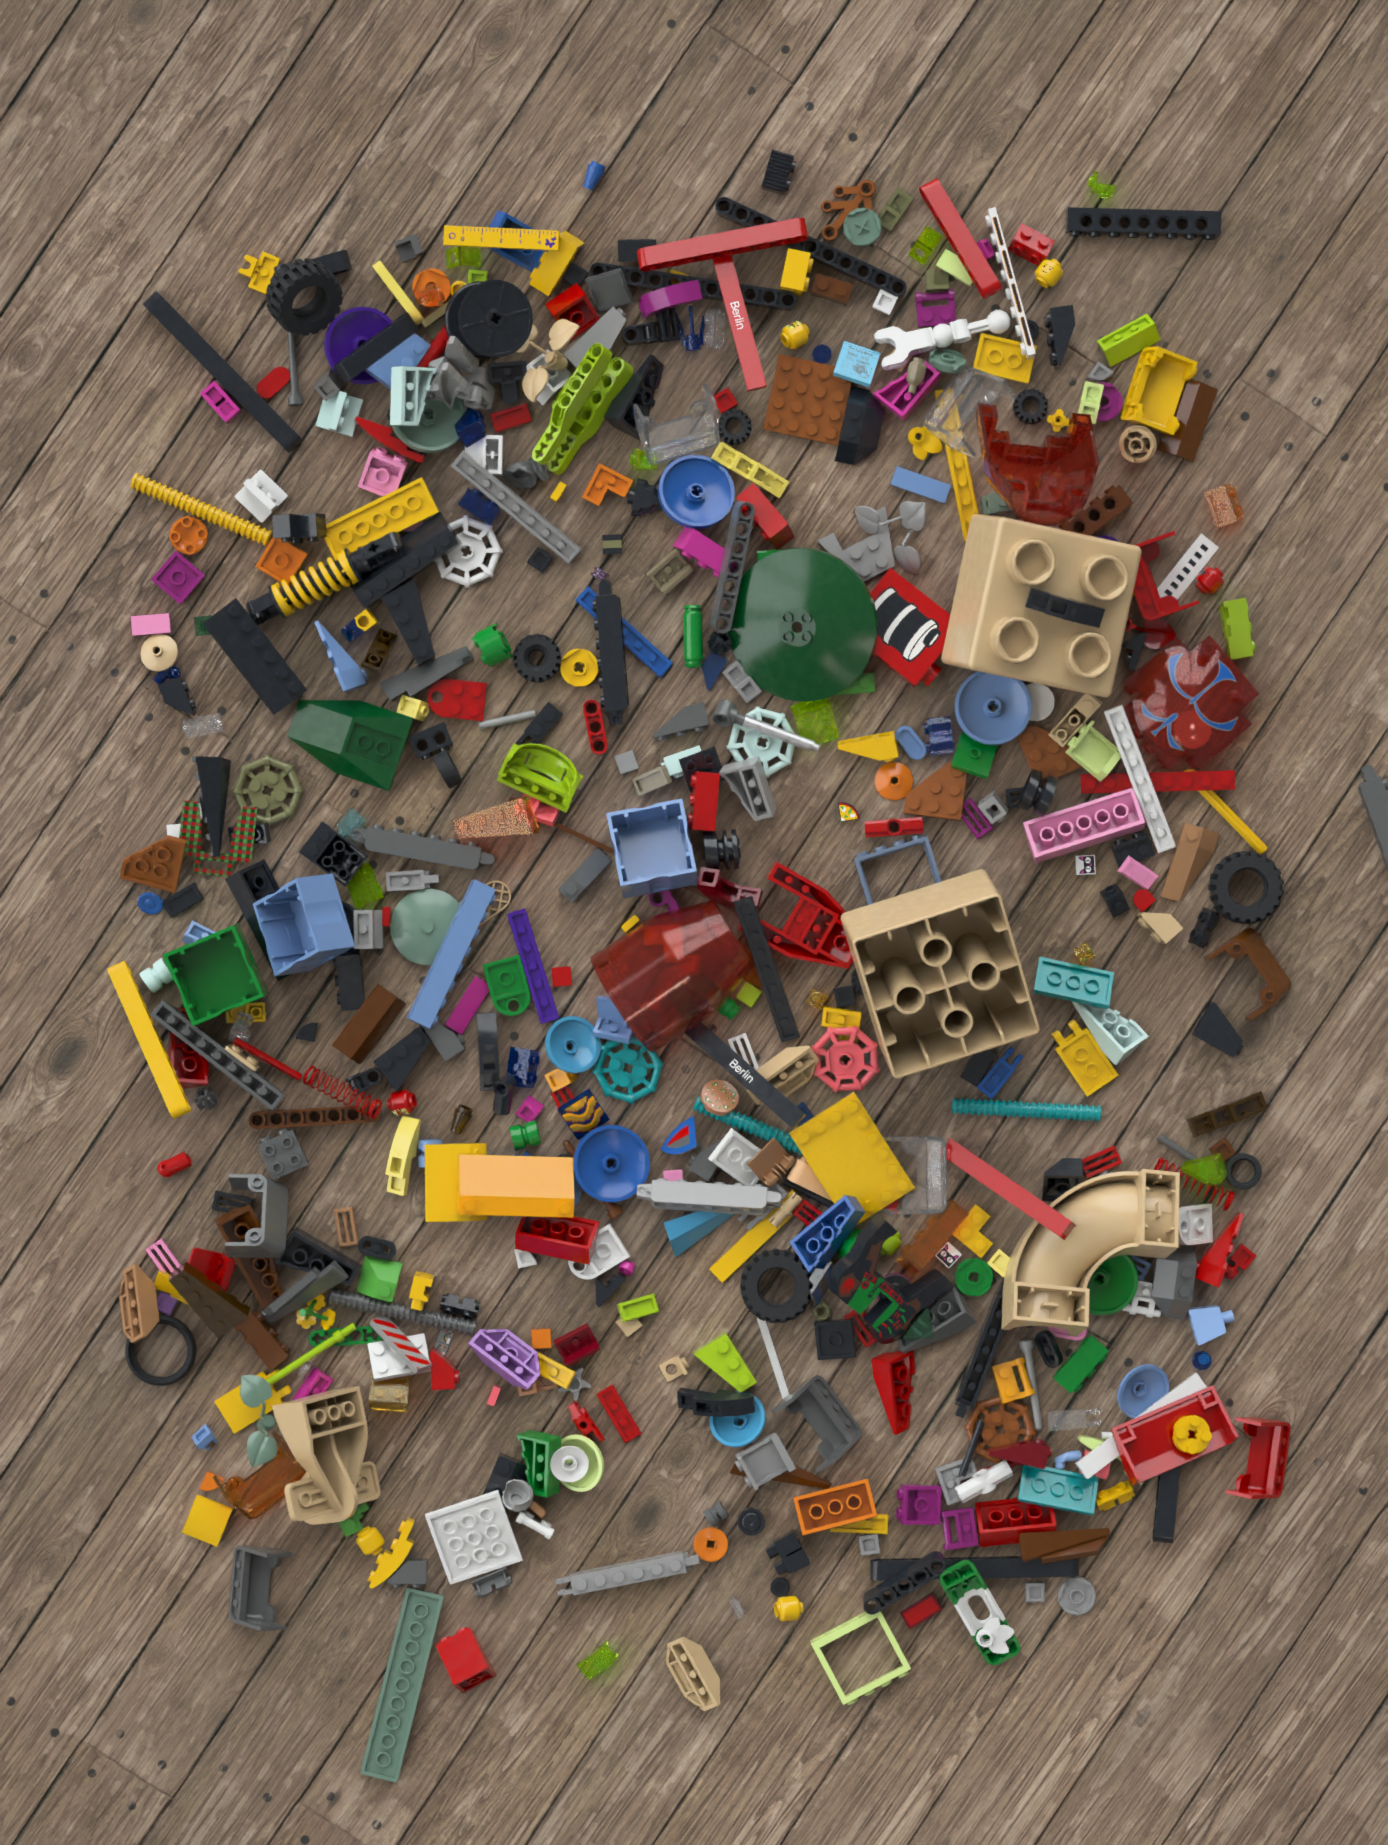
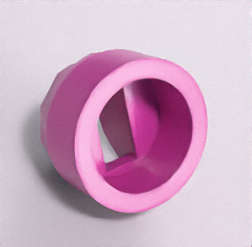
(626, 1267)

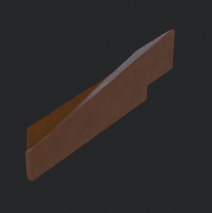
(1062, 1545)

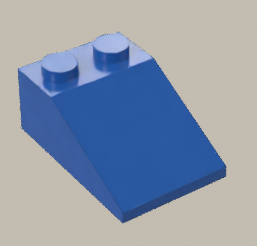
(524, 258)

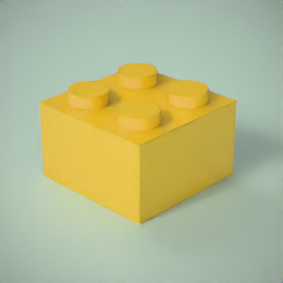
(794, 275)

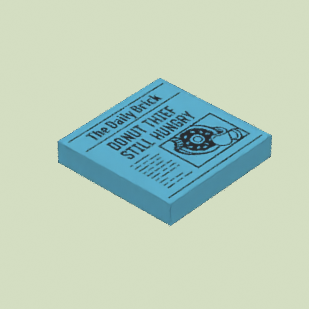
(856, 364)

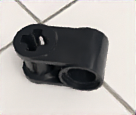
(642, 334)
(362, 1081)

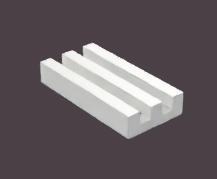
(737, 1038)

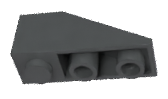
(688, 718)

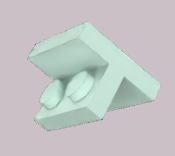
(339, 413)

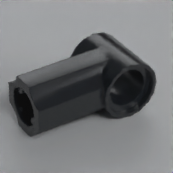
(503, 1094)

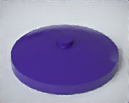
(349, 332)

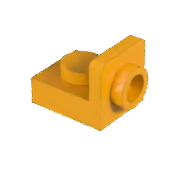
(559, 1079)

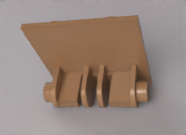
(771, 1162)

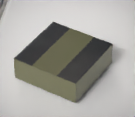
(612, 544)

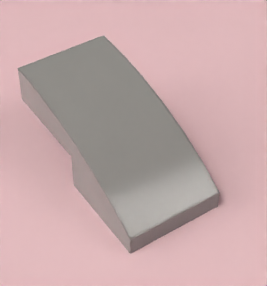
(741, 682)

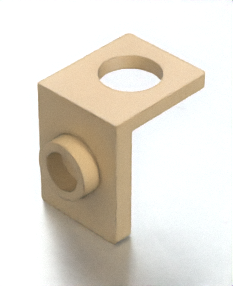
(681, 1365)

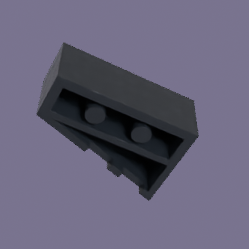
(349, 980)
(402, 1057)

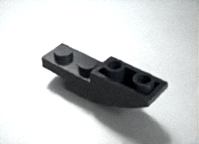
(1064, 608)
(487, 1050)
(717, 1404)

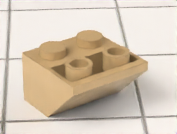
(1161, 925)

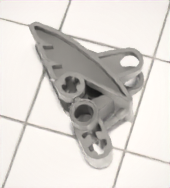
(449, 383)

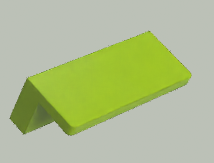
(1129, 340)

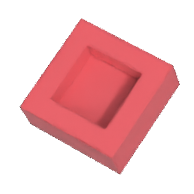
(494, 1394)

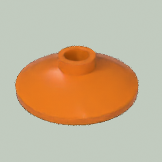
(883, 780)

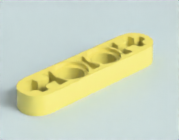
(397, 292)

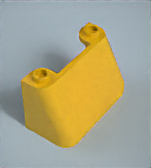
(1157, 389)

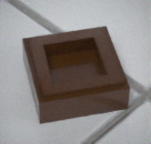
(1224, 1148)

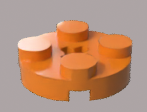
(431, 276)

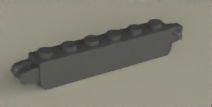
(1375, 802)
(422, 848)

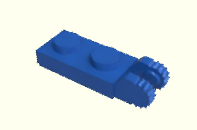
(998, 1074)

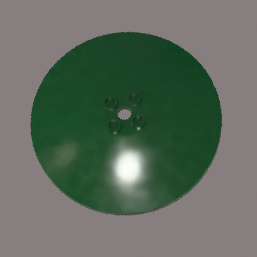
(835, 620)

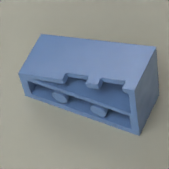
(405, 354)

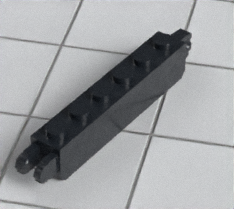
(612, 653)
(981, 1356)

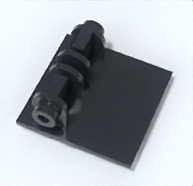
(701, 762)

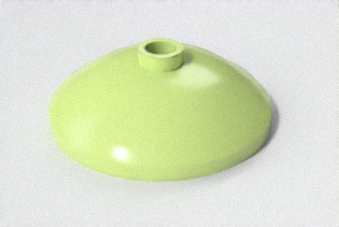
(595, 1459)

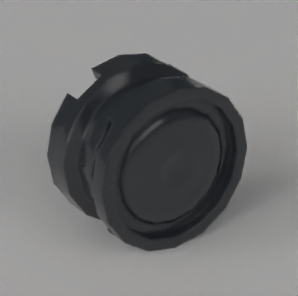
(751, 1521)

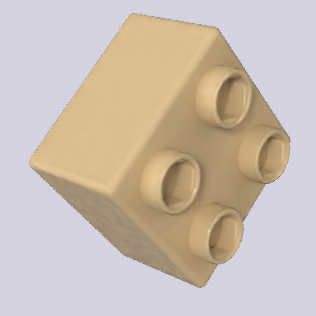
(1004, 638)
(940, 973)

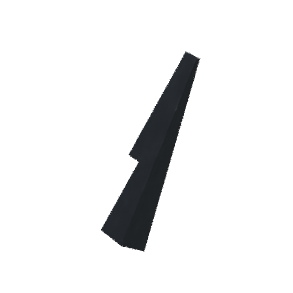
(214, 782)

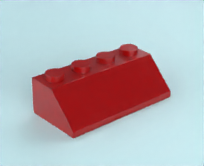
(558, 1237)
(1004, 1520)

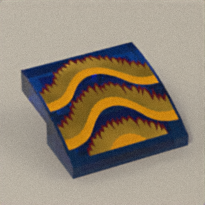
(583, 1114)

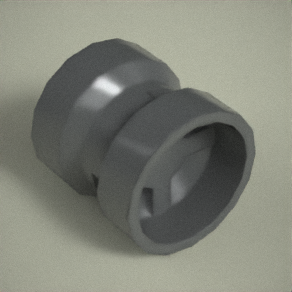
(713, 1517)

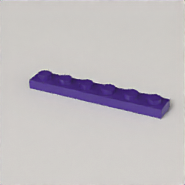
(533, 965)

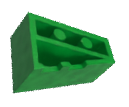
(538, 1451)

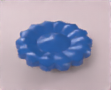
(150, 903)

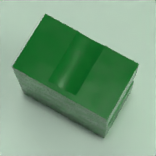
(215, 974)

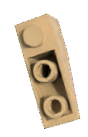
(1075, 718)

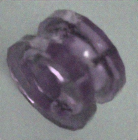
(599, 574)

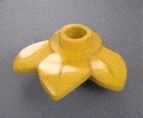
(926, 444)

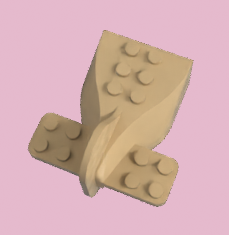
(330, 1442)

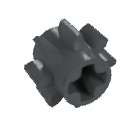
(205, 1098)

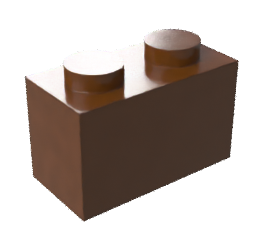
(831, 289)

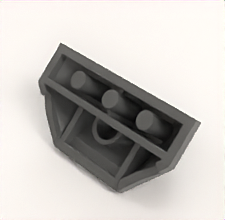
(1175, 1282)

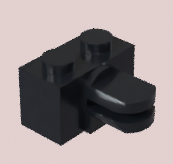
(507, 376)

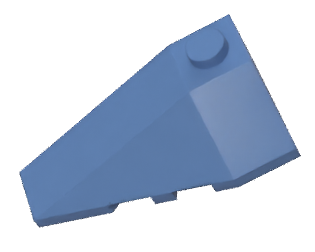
(346, 669)

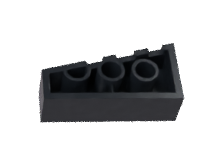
(408, 614)
(306, 1252)

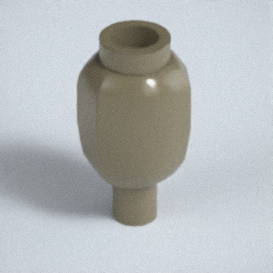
(915, 374)

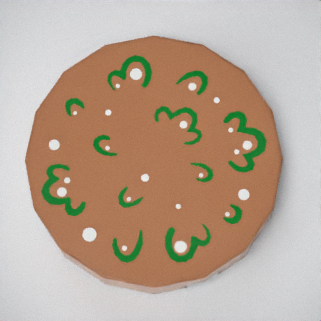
(719, 1097)

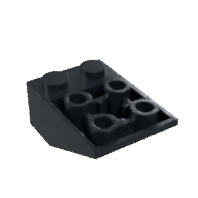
(1060, 324)
(333, 853)

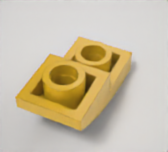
(256, 1010)

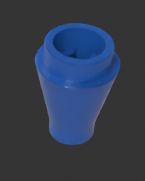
(593, 175)

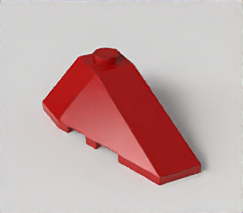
(1212, 1263)
(893, 1380)

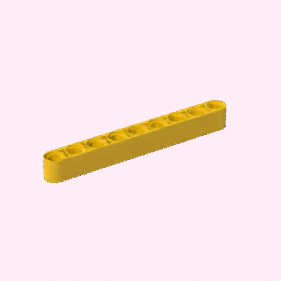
(149, 1040)

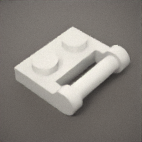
(542, 1527)

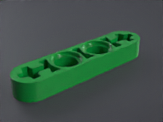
(348, 1340)

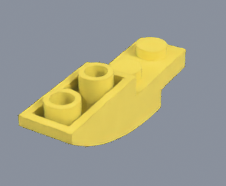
(401, 1154)

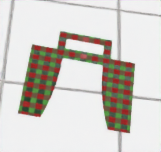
(241, 843)

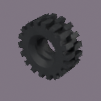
(522, 654)

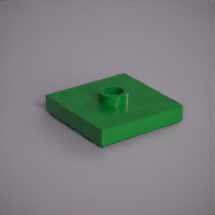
(973, 757)

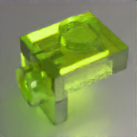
(1102, 190)
(639, 461)

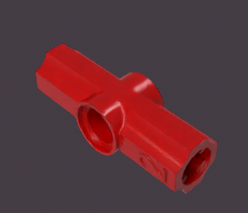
(880, 828)

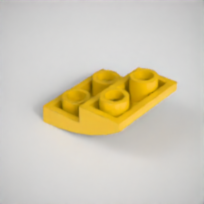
(207, 1520)

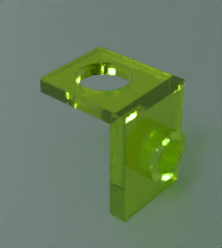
(927, 242)
(463, 257)

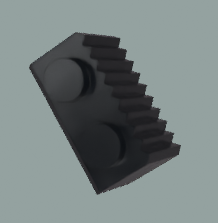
(777, 172)

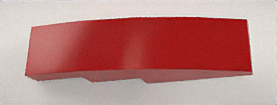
(382, 435)

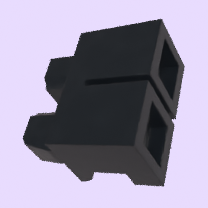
(790, 1551)

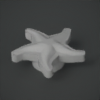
(576, 1384)

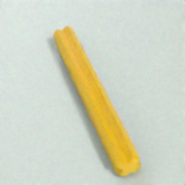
(1225, 811)

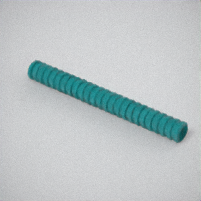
(1026, 1109)
(752, 1126)

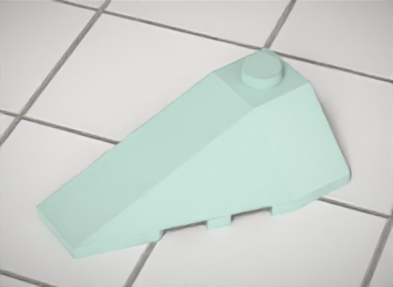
(1111, 1031)

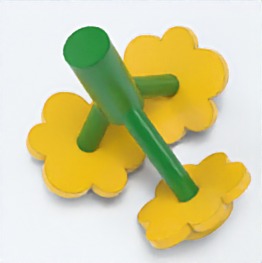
(307, 1316)

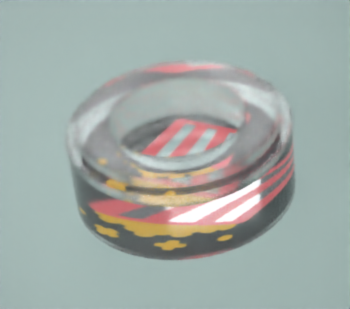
(305, 1370)

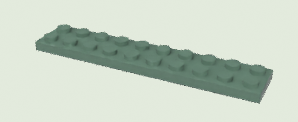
(402, 1684)

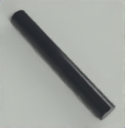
(828, 1203)
(971, 1448)

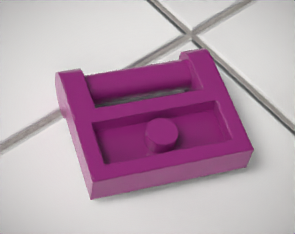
(935, 315)
(964, 1525)

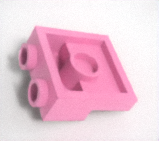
(382, 472)

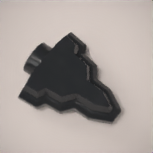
(643, 498)

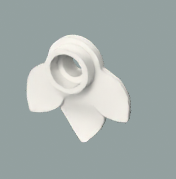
(998, 1635)

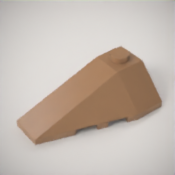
(1190, 856)

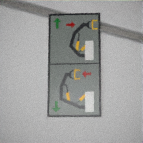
(443, 1341)

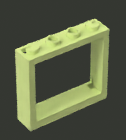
(845, 1628)

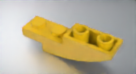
(390, 1560)

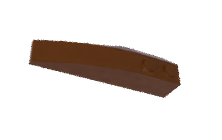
(258, 1271)

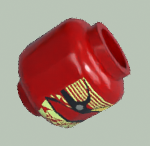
(402, 1102)

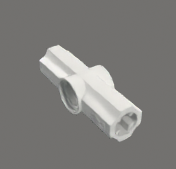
(984, 1481)

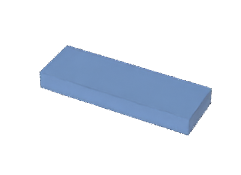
(920, 485)

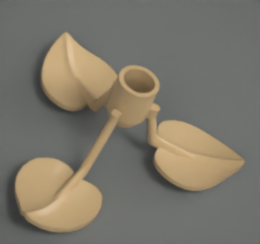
(537, 379)

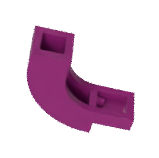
(669, 297)

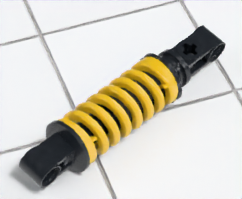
(331, 576)

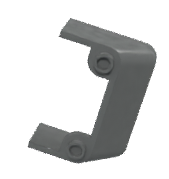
(272, 1236)
(826, 1416)
(251, 1587)

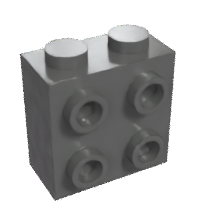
(282, 1153)

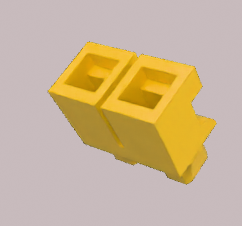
(418, 1289)

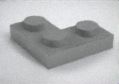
(950, 1478)

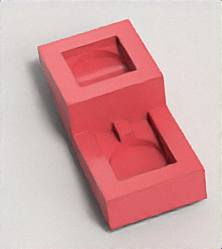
(543, 813)

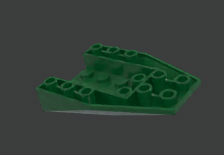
(352, 738)

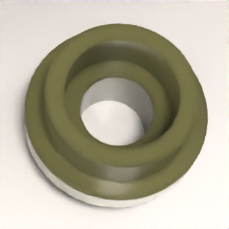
(821, 1317)

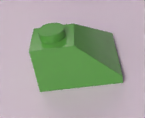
(379, 1278)

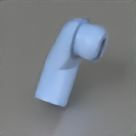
(1065, 1457)

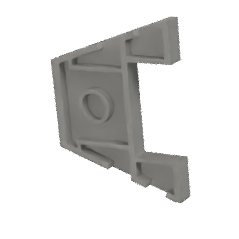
(868, 556)

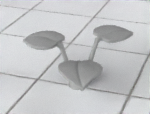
(913, 517)

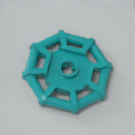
(627, 1079)

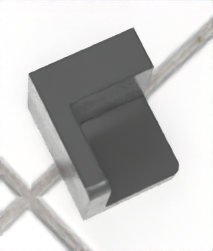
(408, 248)
(328, 384)

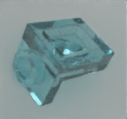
(349, 821)

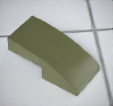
(895, 208)

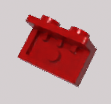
(1031, 245)

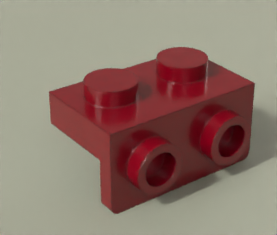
(577, 1345)

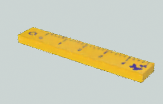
(501, 238)

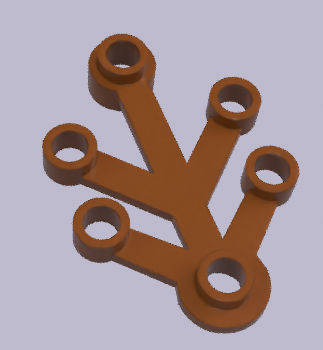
(849, 205)

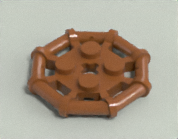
(995, 1419)

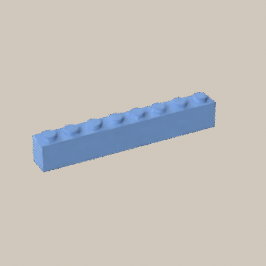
(451, 953)

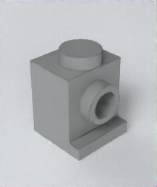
(993, 814)

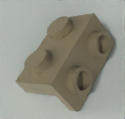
(670, 572)

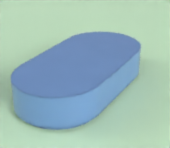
(910, 742)

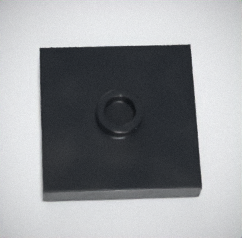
(835, 1339)

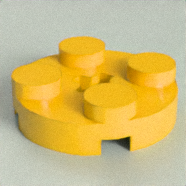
(582, 657)
(1181, 1434)

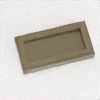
(651, 780)

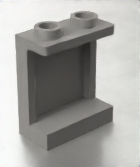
(368, 929)
(764, 1461)

